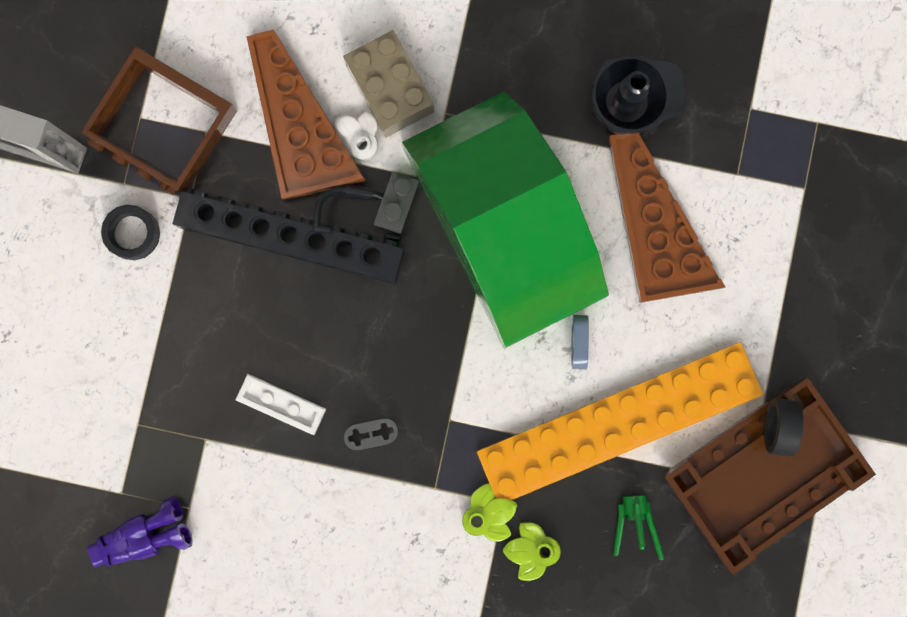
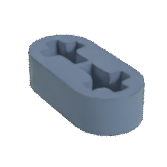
(580, 342)

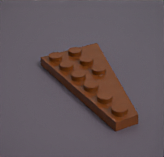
(301, 137)
(659, 236)

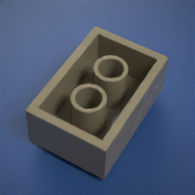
(389, 83)

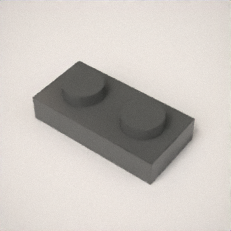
(396, 202)

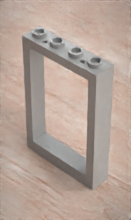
(39, 140)

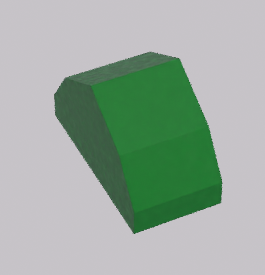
(509, 217)

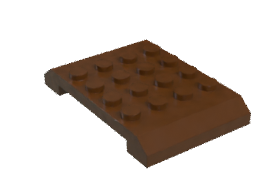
(754, 498)

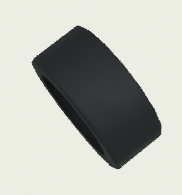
(111, 222)
(783, 427)

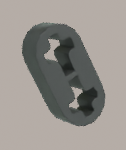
(372, 441)

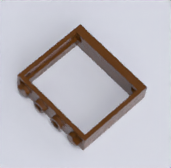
(115, 97)

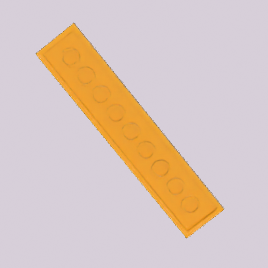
(620, 423)

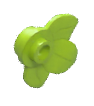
(493, 514)
(527, 551)

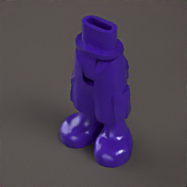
(136, 537)

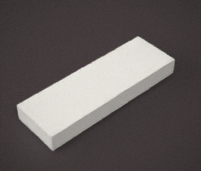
(281, 404)

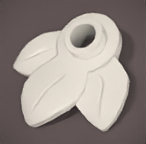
(356, 132)

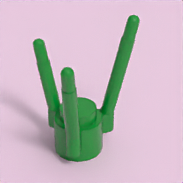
(636, 509)

